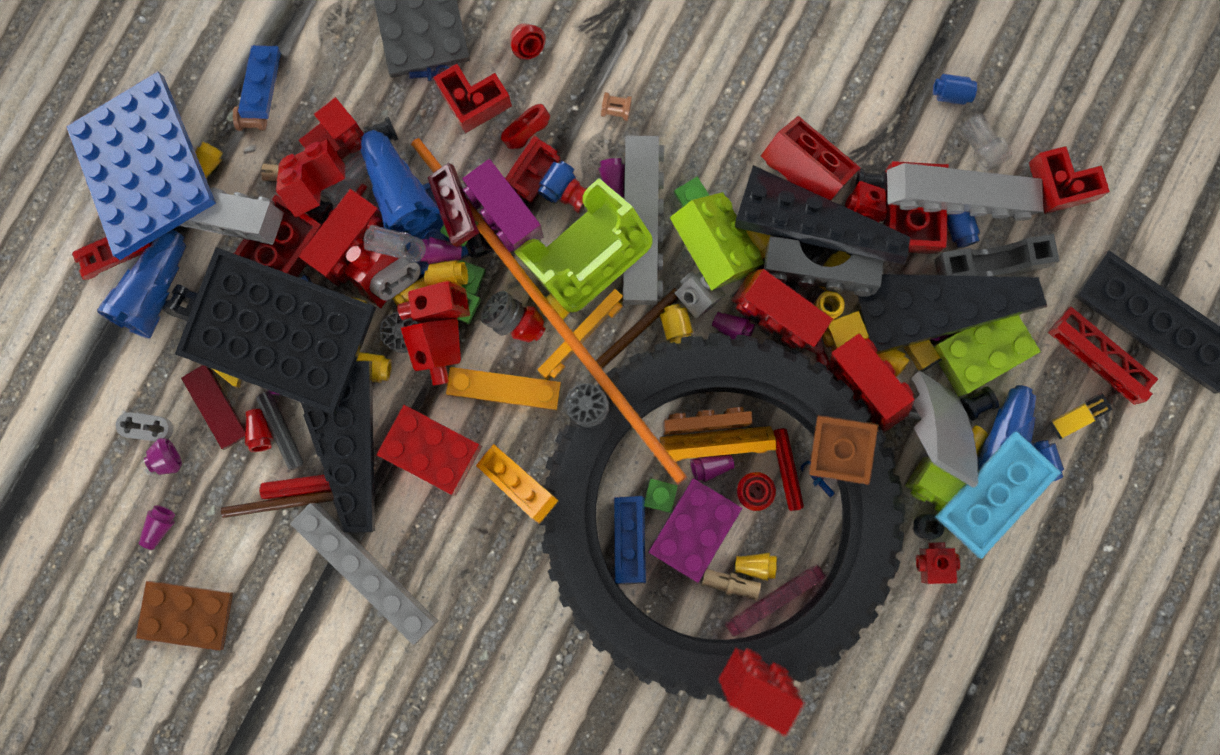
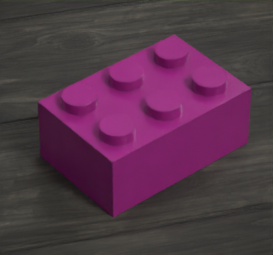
(501, 206)
(695, 530)

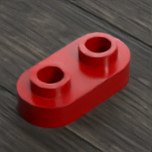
(525, 126)

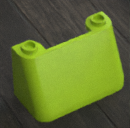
(590, 250)

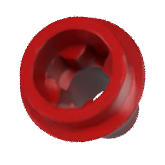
(257, 433)

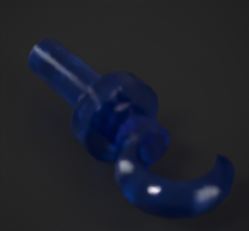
(427, 74)
(819, 481)

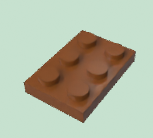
(706, 421)
(184, 615)

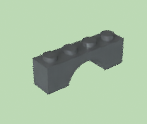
(1009, 259)
(788, 263)

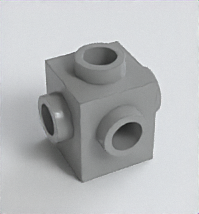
(697, 295)

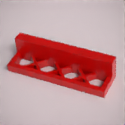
(1098, 359)

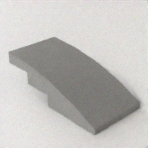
(945, 429)

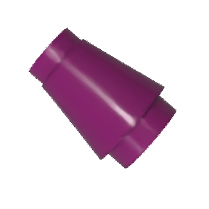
(613, 174)
(440, 251)
(732, 325)
(711, 466)
(156, 525)

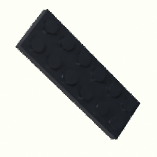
(1154, 318)

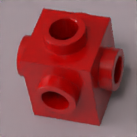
(868, 201)
(947, 565)

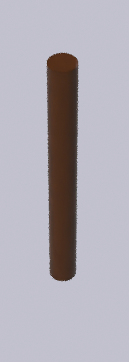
(637, 329)
(276, 504)

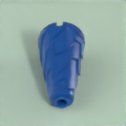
(396, 190)
(144, 288)
(1014, 416)

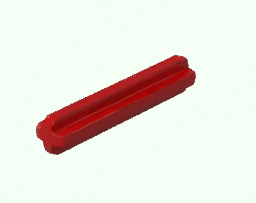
(788, 470)
(294, 487)

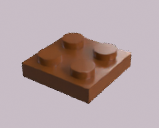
(843, 449)

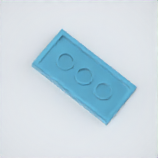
(1004, 491)

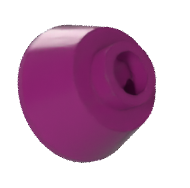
(163, 457)

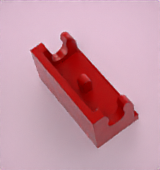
(531, 168)

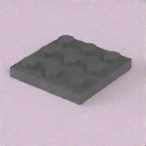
(421, 34)

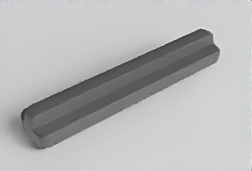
(280, 430)

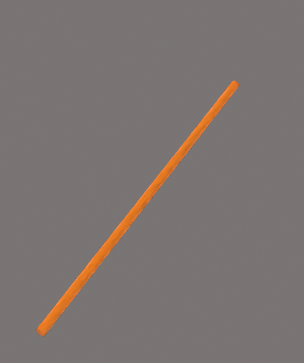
(563, 329)

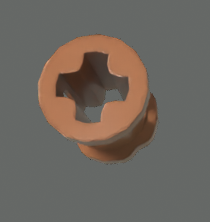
(610, 102)
(240, 123)

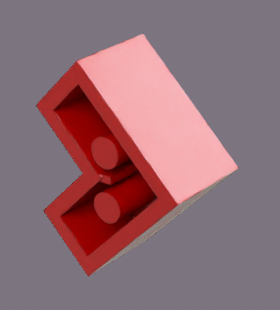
(473, 103)
(337, 127)
(307, 174)
(1063, 186)

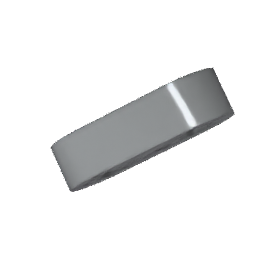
(394, 279)
(145, 420)

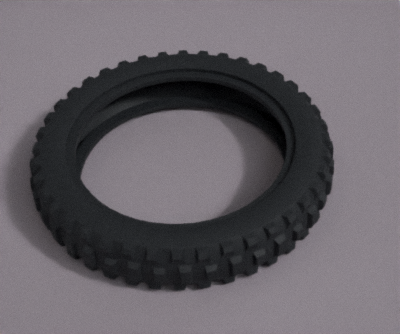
(868, 518)

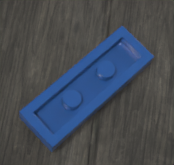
(259, 82)
(630, 540)

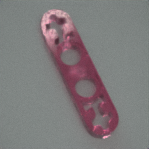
(775, 600)

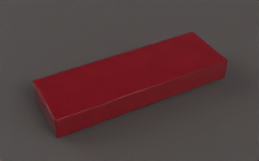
(453, 205)
(214, 406)

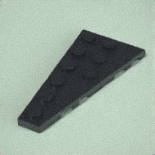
(795, 213)
(932, 306)
(347, 450)

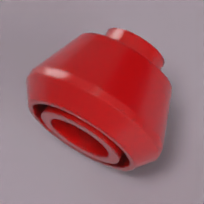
(527, 41)
(530, 326)
(762, 498)

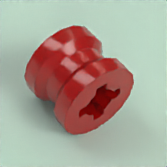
(574, 196)

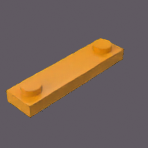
(609, 307)
(503, 388)
(719, 443)
(517, 483)

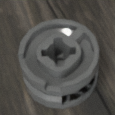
(503, 313)
(392, 332)
(587, 405)

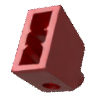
(363, 267)
(435, 303)
(433, 347)

